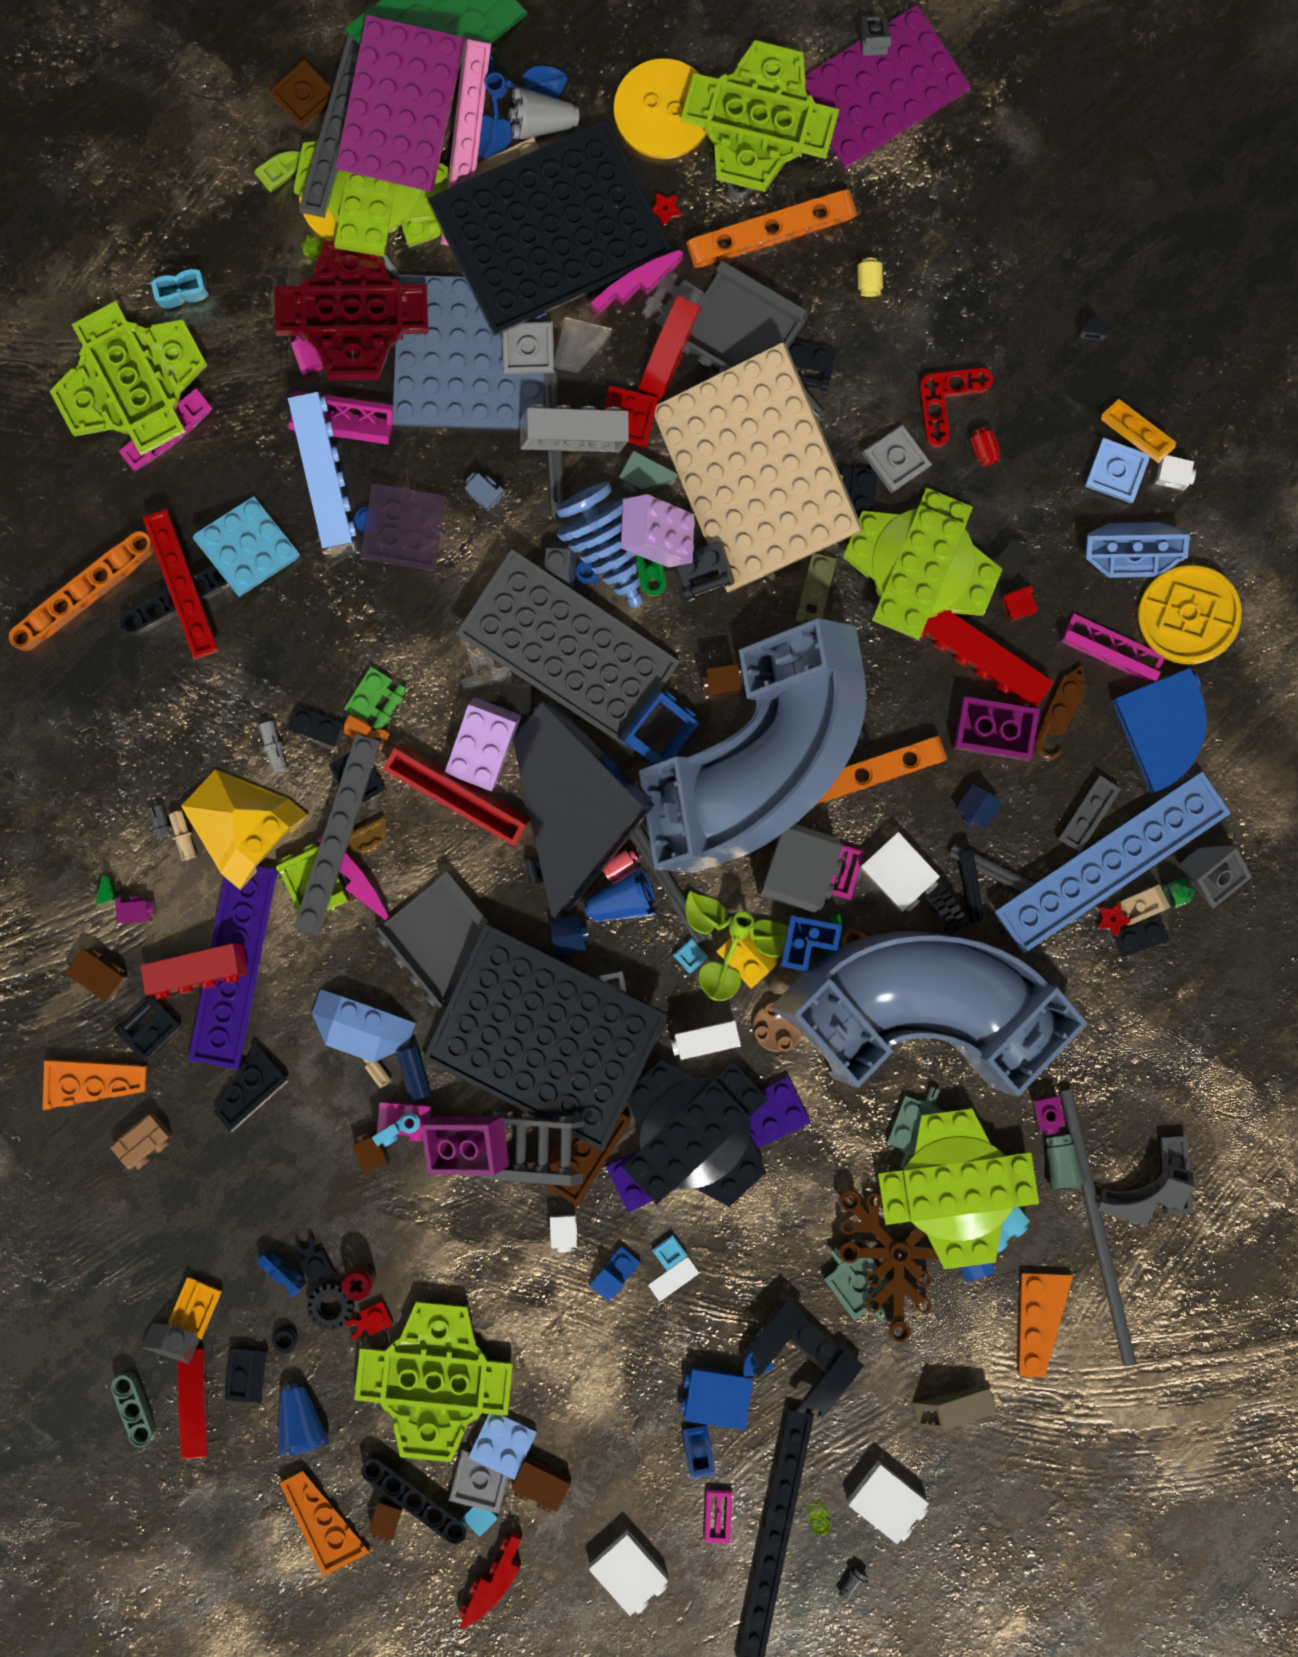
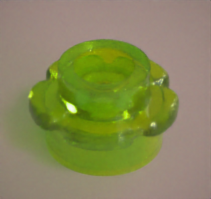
(311, 247)

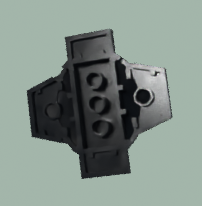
(695, 1133)

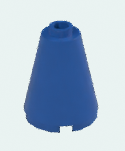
(623, 899)
(299, 1423)

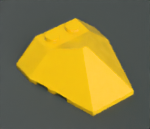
(239, 823)

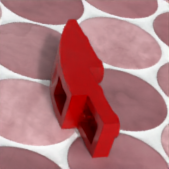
(489, 1589)

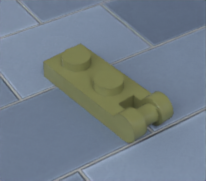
(816, 587)

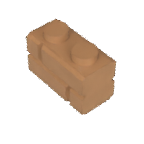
(141, 1141)

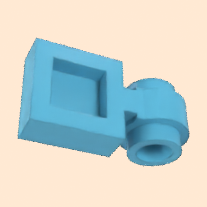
(388, 1135)

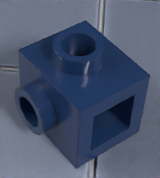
(978, 807)
(568, 936)

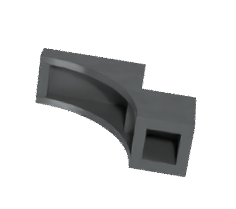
(1138, 1205)

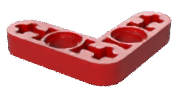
(944, 390)

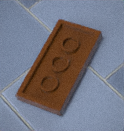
(584, 1160)

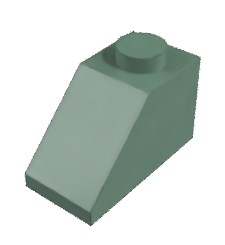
(645, 475)

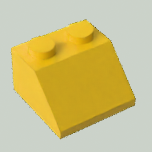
(748, 960)

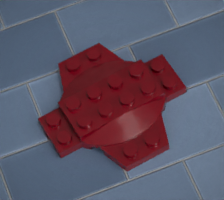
(351, 312)

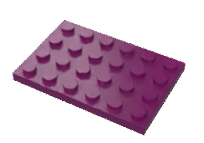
(886, 92)
(400, 103)

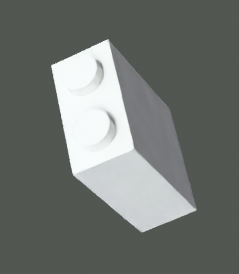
(900, 873)
(706, 1040)
(888, 1502)
(629, 1573)

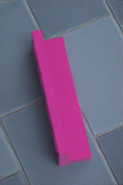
(358, 427)
(1111, 656)

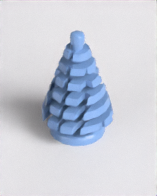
(601, 533)

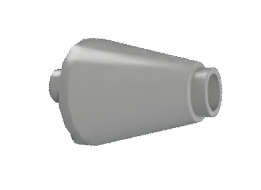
(539, 114)

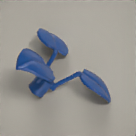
(496, 133)

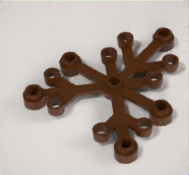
(898, 1284)

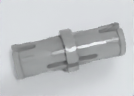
(272, 747)

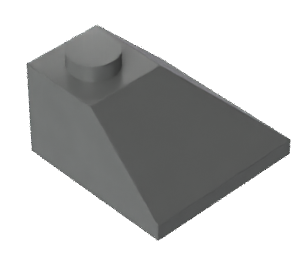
(1215, 872)

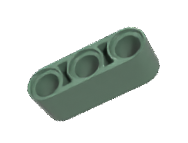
(136, 1396)

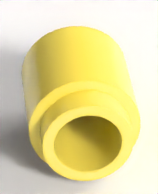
(870, 277)

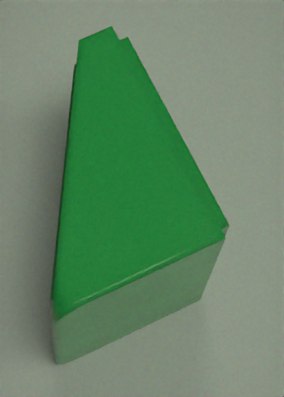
(107, 891)

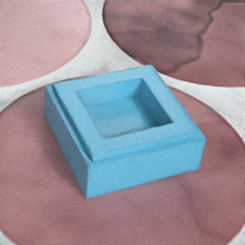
(690, 956)
(669, 1252)
(479, 1519)

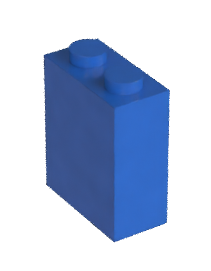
(717, 1398)

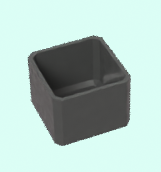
(802, 869)

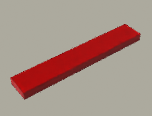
(180, 584)

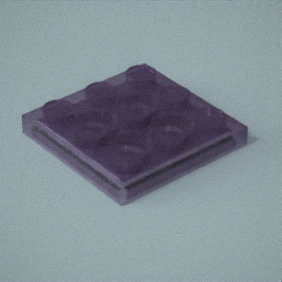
(403, 527)

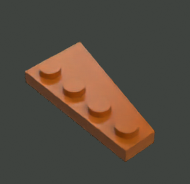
(83, 1081)
(1041, 1311)
(323, 1528)

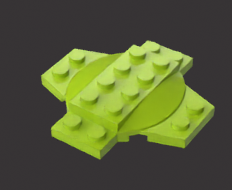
(759, 116)
(368, 206)
(128, 378)
(923, 563)
(958, 1188)
(433, 1381)

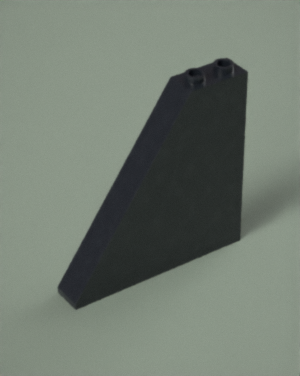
(575, 802)

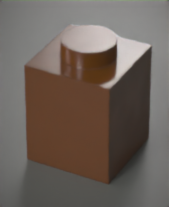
(369, 1154)
(385, 1520)

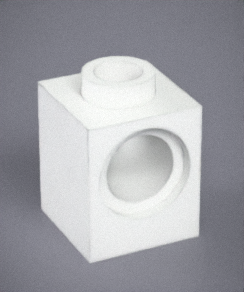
(1175, 473)
(563, 1232)

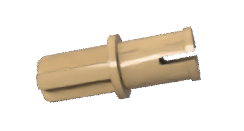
(182, 836)

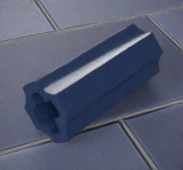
(413, 1074)

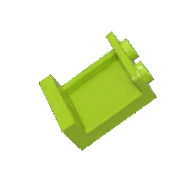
(296, 875)

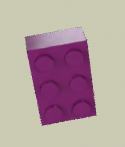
(996, 729)
(465, 1145)

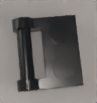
(813, 359)
(704, 562)
(153, 1033)

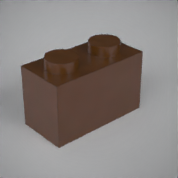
(721, 682)
(96, 974)
(540, 1485)

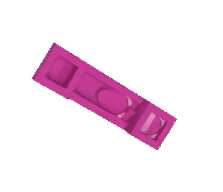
(190, 412)

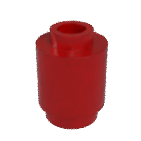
(985, 446)

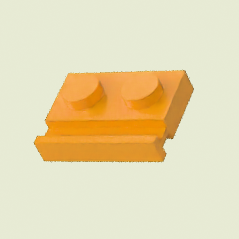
(195, 1307)

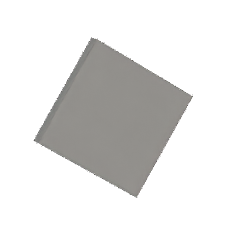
(529, 349)
(896, 458)
(477, 1485)

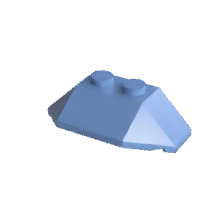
(1136, 548)
(359, 1027)

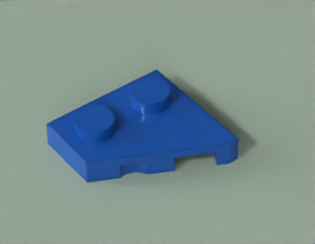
(290, 1278)

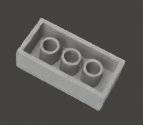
(574, 429)

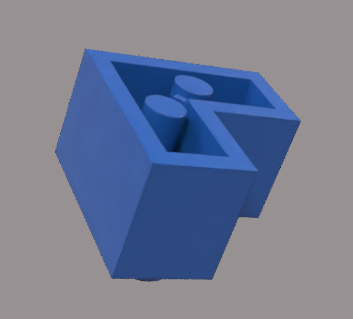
(805, 934)

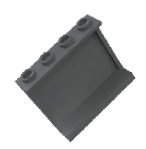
(741, 320)
(435, 937)

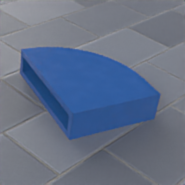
(1164, 727)

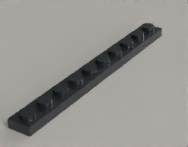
(776, 1534)

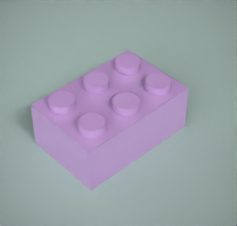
(657, 531)
(482, 744)

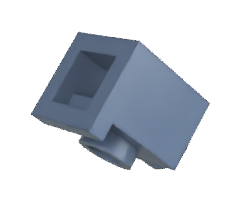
(483, 491)

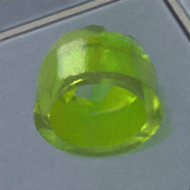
(820, 1531)

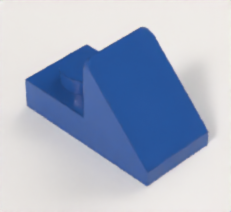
(615, 1274)
(699, 1452)

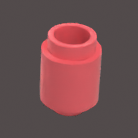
(621, 864)

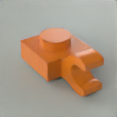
(361, 727)

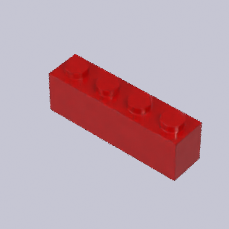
(194, 970)

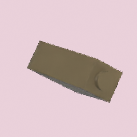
(954, 1409)

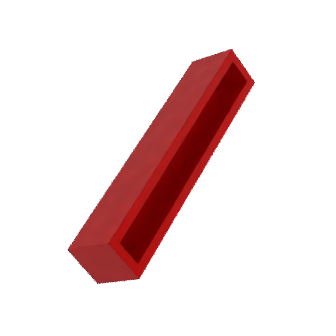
(987, 658)
(457, 794)

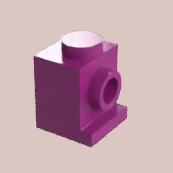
(134, 910)
(1042, 1107)

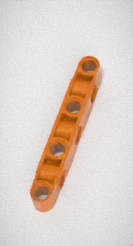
(791, 222)
(81, 591)
(887, 767)

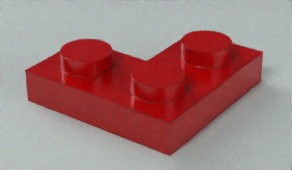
(640, 412)

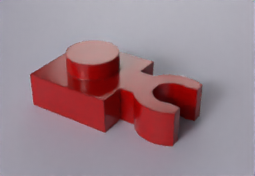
(373, 1319)

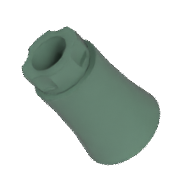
(1063, 1163)

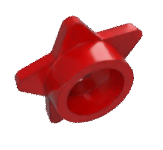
(666, 215)
(1116, 912)

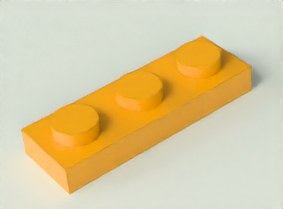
(1138, 431)

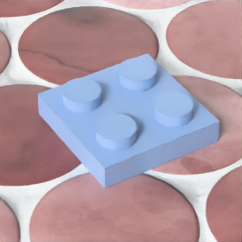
(1117, 470)
(502, 1445)

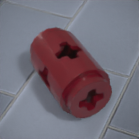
(354, 1292)

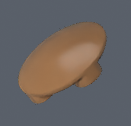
(774, 1031)

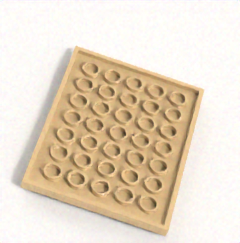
(757, 466)

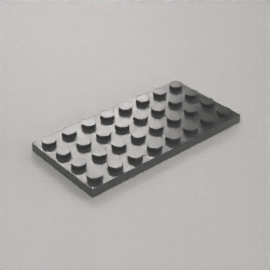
(566, 646)

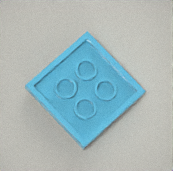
(246, 546)

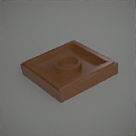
(302, 94)

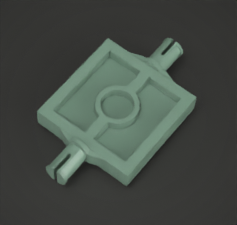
(907, 1123)
(850, 1287)

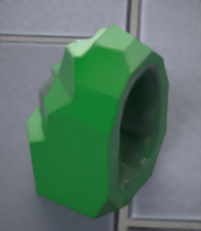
(1178, 892)

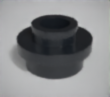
(276, 1340)

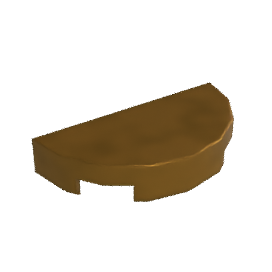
(368, 836)

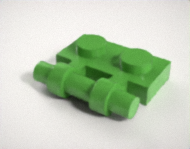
(369, 694)

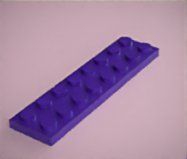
(227, 1007)
(773, 1120)

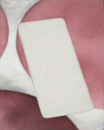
(673, 1279)

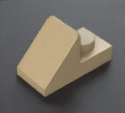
(1144, 904)

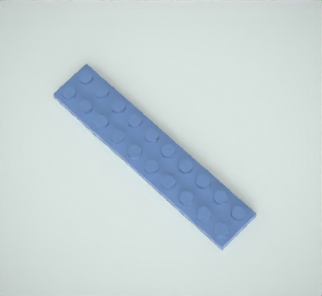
(1112, 862)

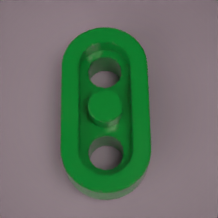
(648, 573)

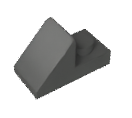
(875, 35)

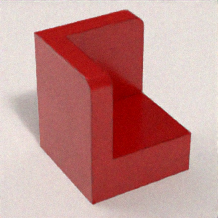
(1019, 604)

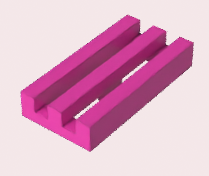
(851, 851)
(719, 1494)

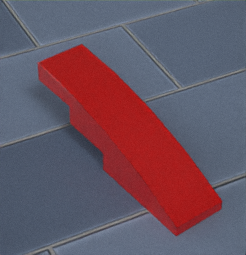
(669, 348)
(193, 1407)

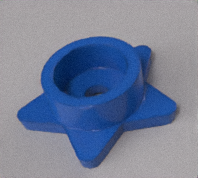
(583, 578)

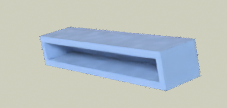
(321, 469)

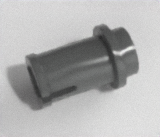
(159, 822)
(853, 1585)

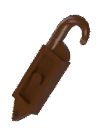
(1060, 711)

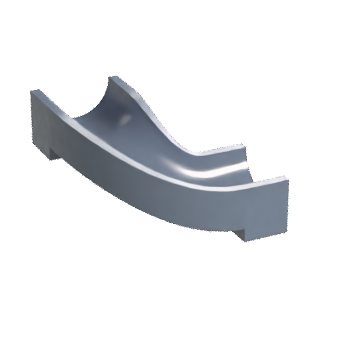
(776, 765)
(932, 988)

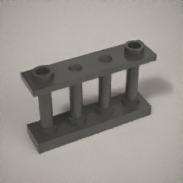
(542, 1173)

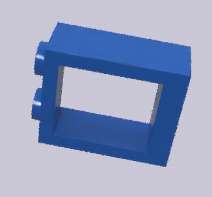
(675, 743)

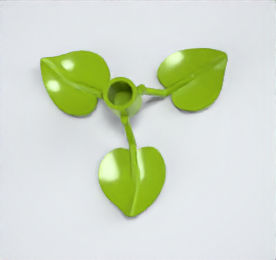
(706, 914)

